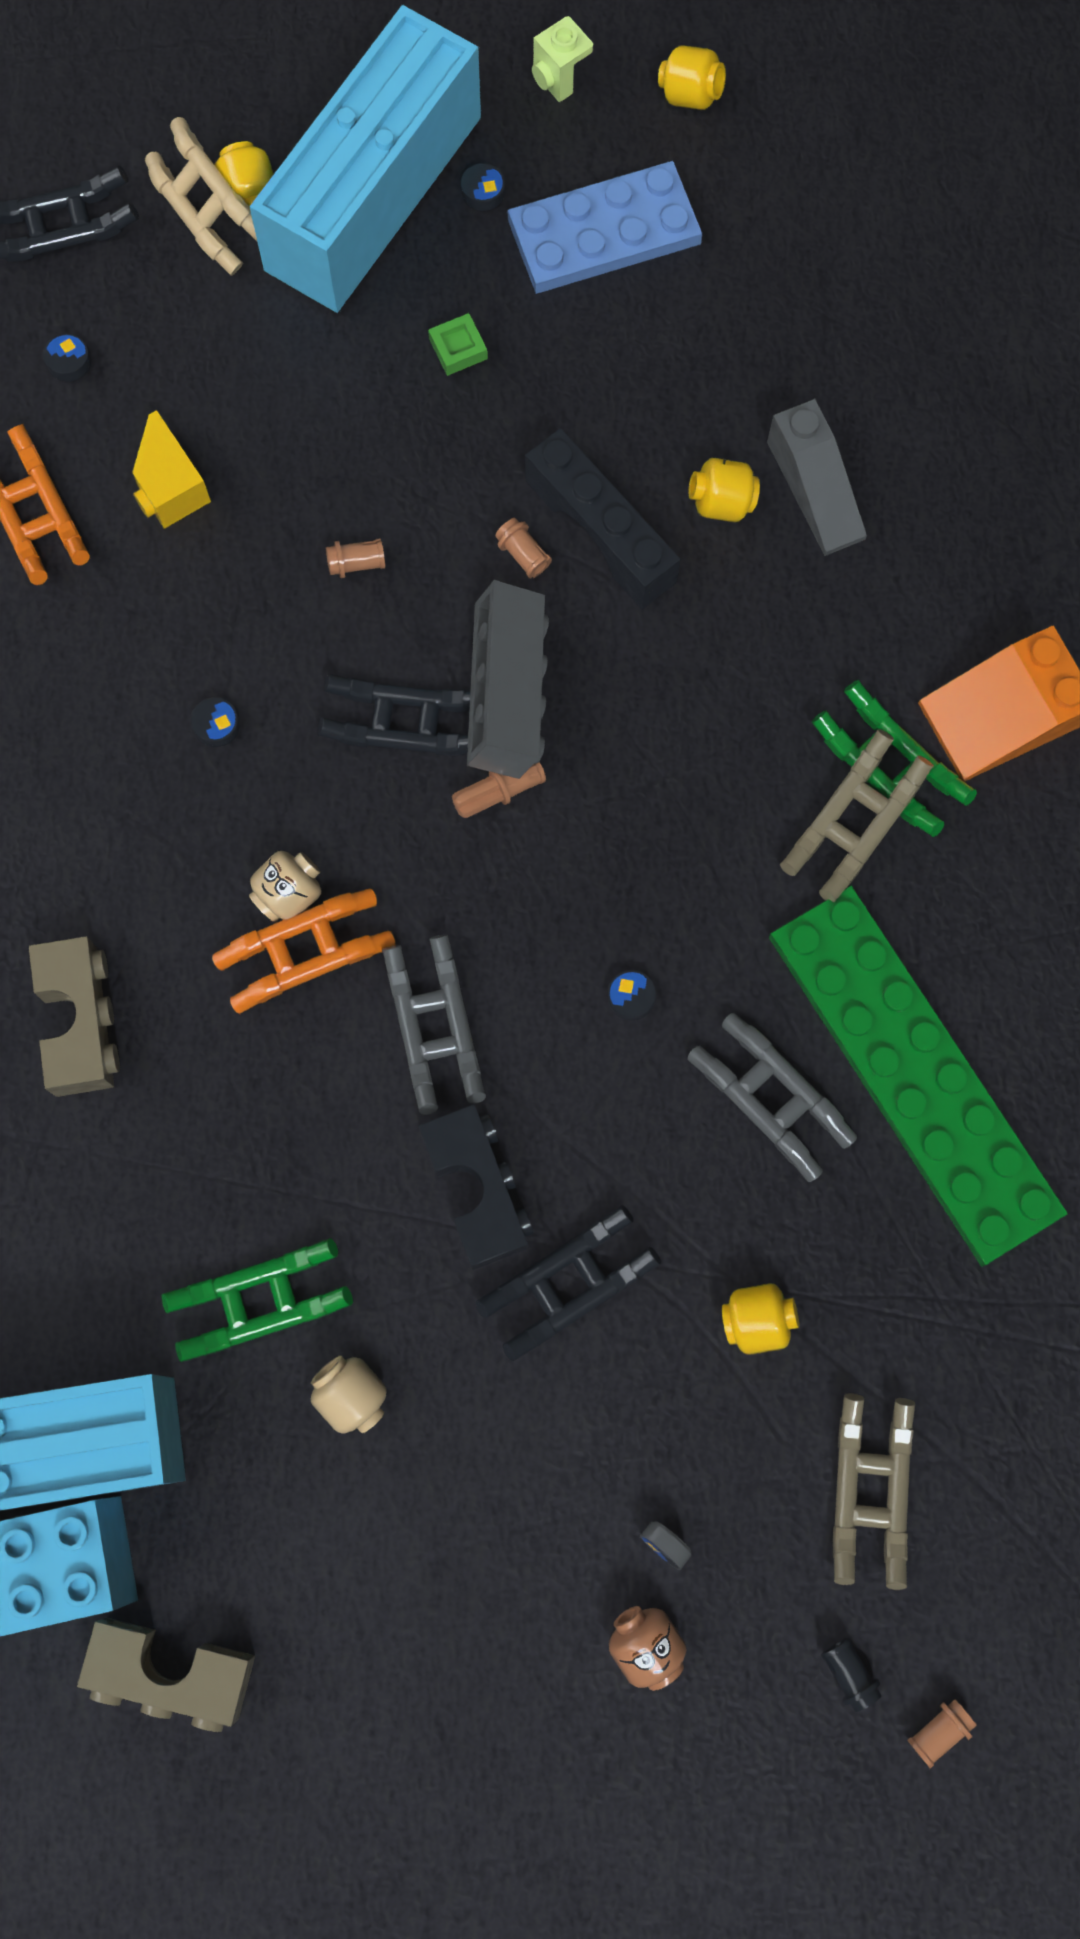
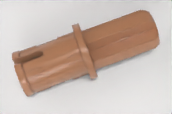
(494, 790)

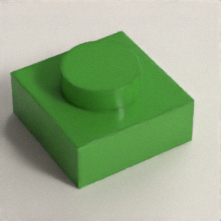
(458, 344)

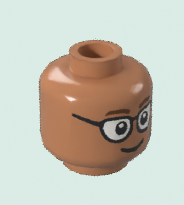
(647, 1648)

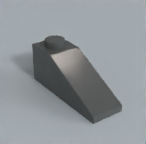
(816, 475)

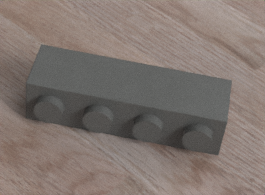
(507, 680)

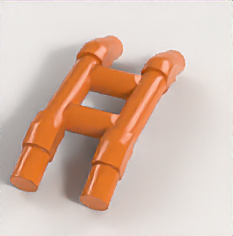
(55, 519)
(287, 973)

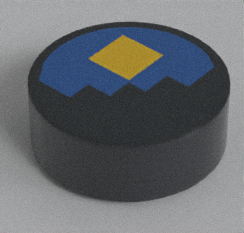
(483, 187)
(67, 357)
(215, 722)
(631, 995)

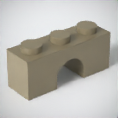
(82, 1056)
(121, 1668)

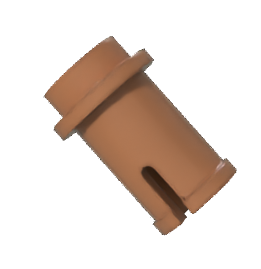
(522, 547)
(355, 557)
(942, 1733)

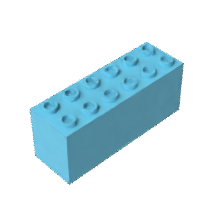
(368, 158)
(89, 1441)
(64, 1565)

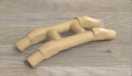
(222, 198)

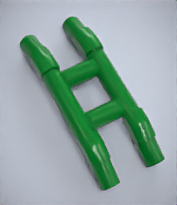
(879, 718)
(229, 1287)

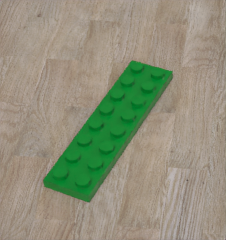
(917, 1077)

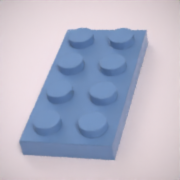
(604, 227)

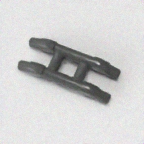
(451, 999)
(775, 1125)

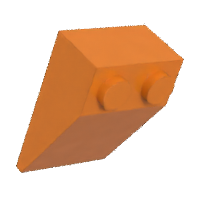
(1007, 704)

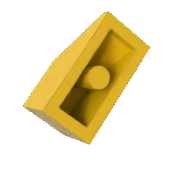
(166, 476)

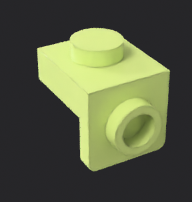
(555, 56)

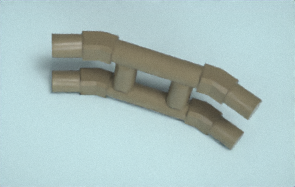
(855, 787)
(890, 1518)

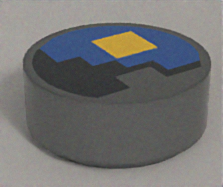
(666, 1544)

